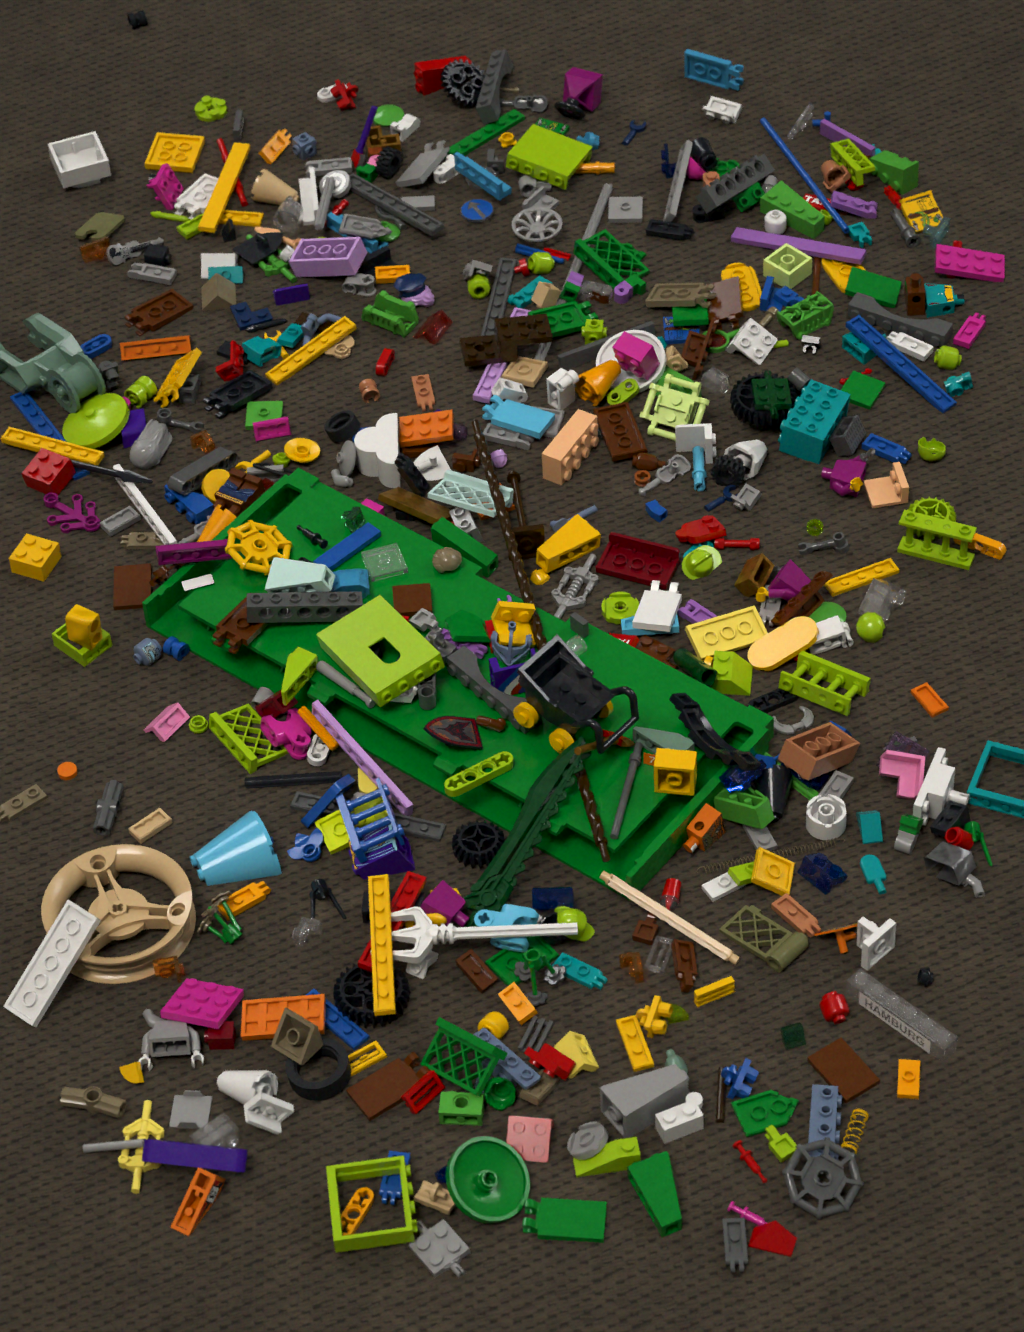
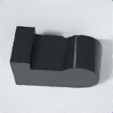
(700, 215)

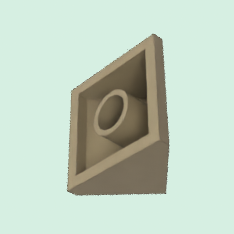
(218, 293)
(296, 1037)

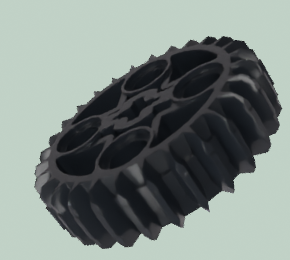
(743, 403)
(353, 994)

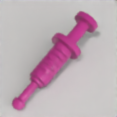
(747, 1214)

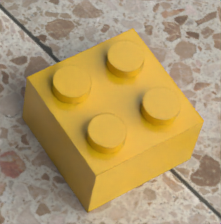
(35, 557)
(675, 771)

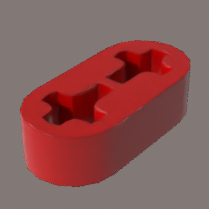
(385, 361)

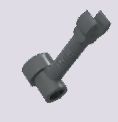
(164, 416)
(838, 542)

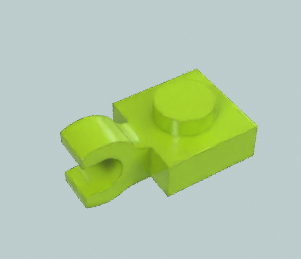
(780, 1145)

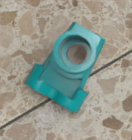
(955, 385)

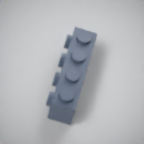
(824, 1116)

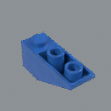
(195, 504)

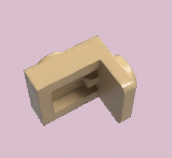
(675, 360)

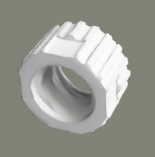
(286, 253)

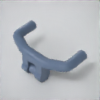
(313, 323)

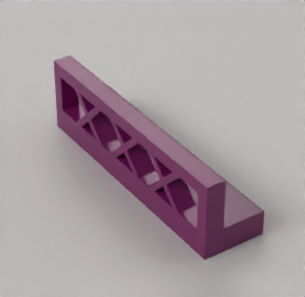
(192, 552)

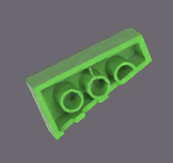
(798, 211)

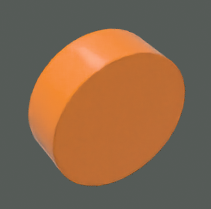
(67, 771)

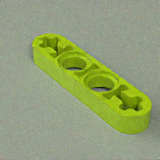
(481, 776)

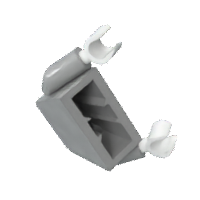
(170, 1039)

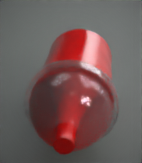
(670, 894)

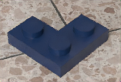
(246, 318)

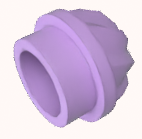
(499, 458)

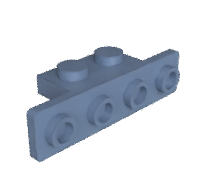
(512, 1067)

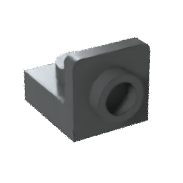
(494, 163)

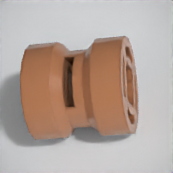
(369, 390)

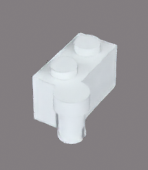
(561, 388)
(829, 634)
(680, 1119)

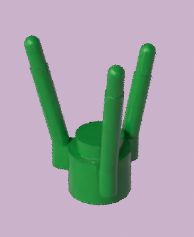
(974, 828)

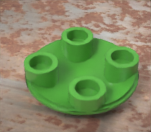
(388, 114)
(828, 610)

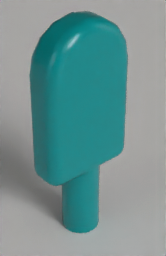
(873, 872)

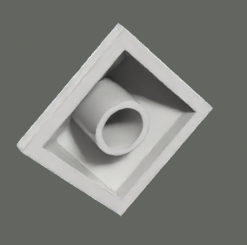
(216, 260)

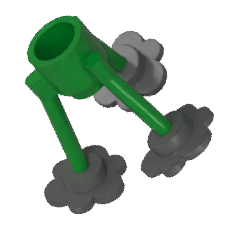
(532, 962)

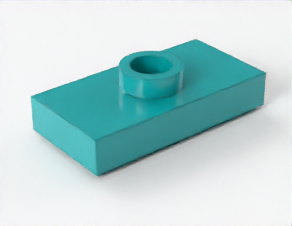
(232, 273)
(291, 336)

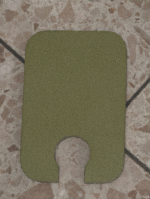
(102, 224)

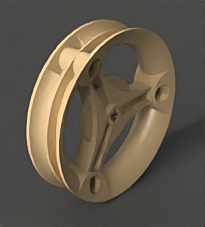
(123, 910)

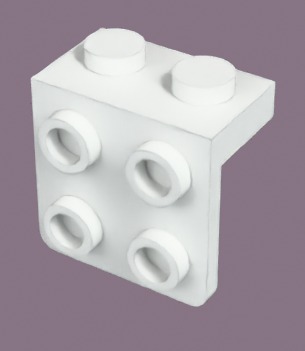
(696, 435)

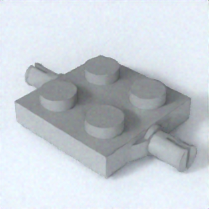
(439, 1248)

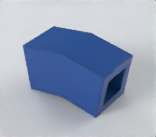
(656, 511)

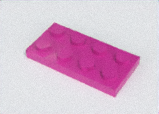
(969, 263)

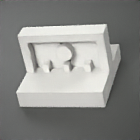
(875, 940)

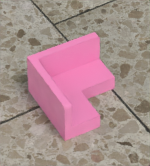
(908, 770)

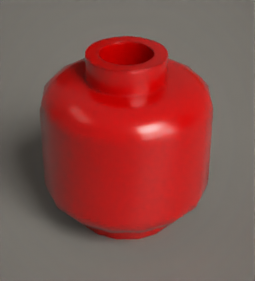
(834, 1007)

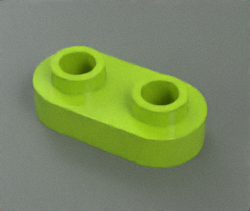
(624, 394)

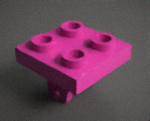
(166, 186)

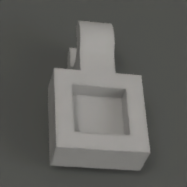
(424, 619)

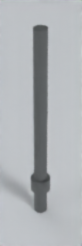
(634, 761)

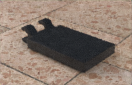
(237, 393)

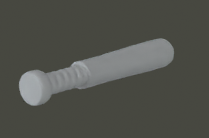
(331, 673)

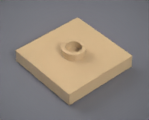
(525, 371)

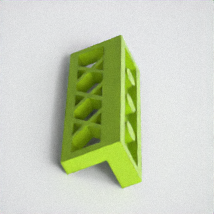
(842, 157)

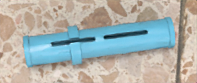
(699, 472)

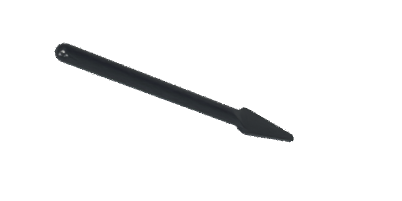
(126, 475)

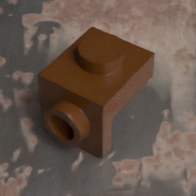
(465, 462)

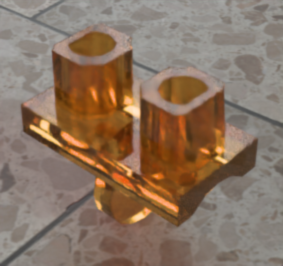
(94, 250)

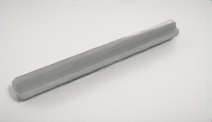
(324, 203)

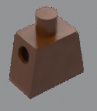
(914, 287)

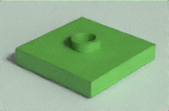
(262, 411)

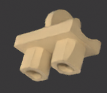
(435, 1197)

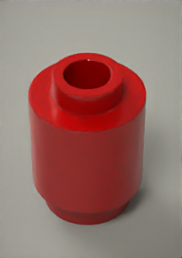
(959, 838)

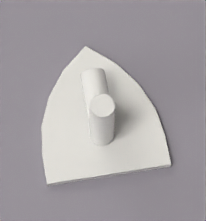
(432, 464)

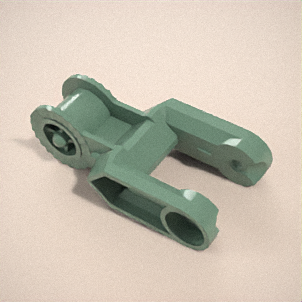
(59, 369)

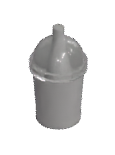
(769, 182)

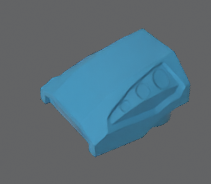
(351, 581)

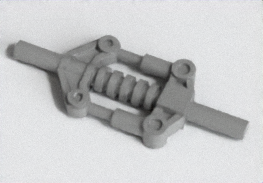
(579, 575)

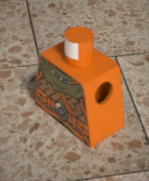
(704, 829)

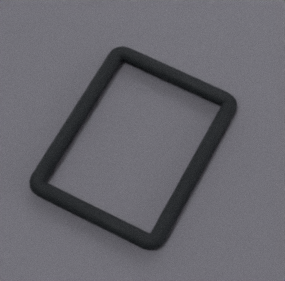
(260, 466)

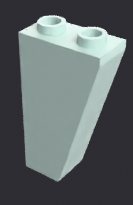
(298, 576)

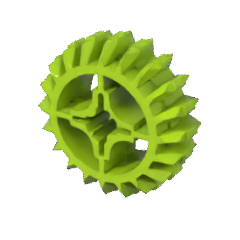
(934, 508)

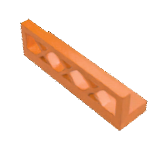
(155, 347)

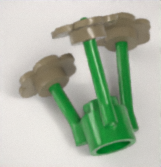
(229, 931)

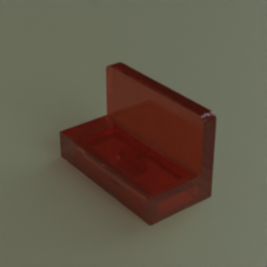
(434, 327)

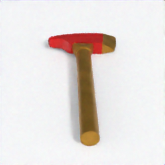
(622, 741)

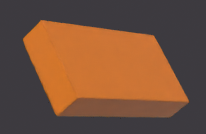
(929, 699)

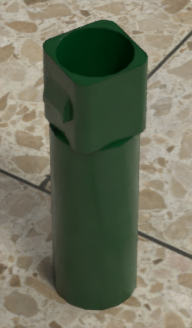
(695, 667)

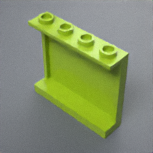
(548, 156)

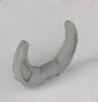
(805, 723)

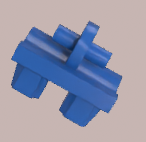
(745, 1073)

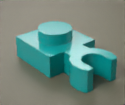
(860, 232)

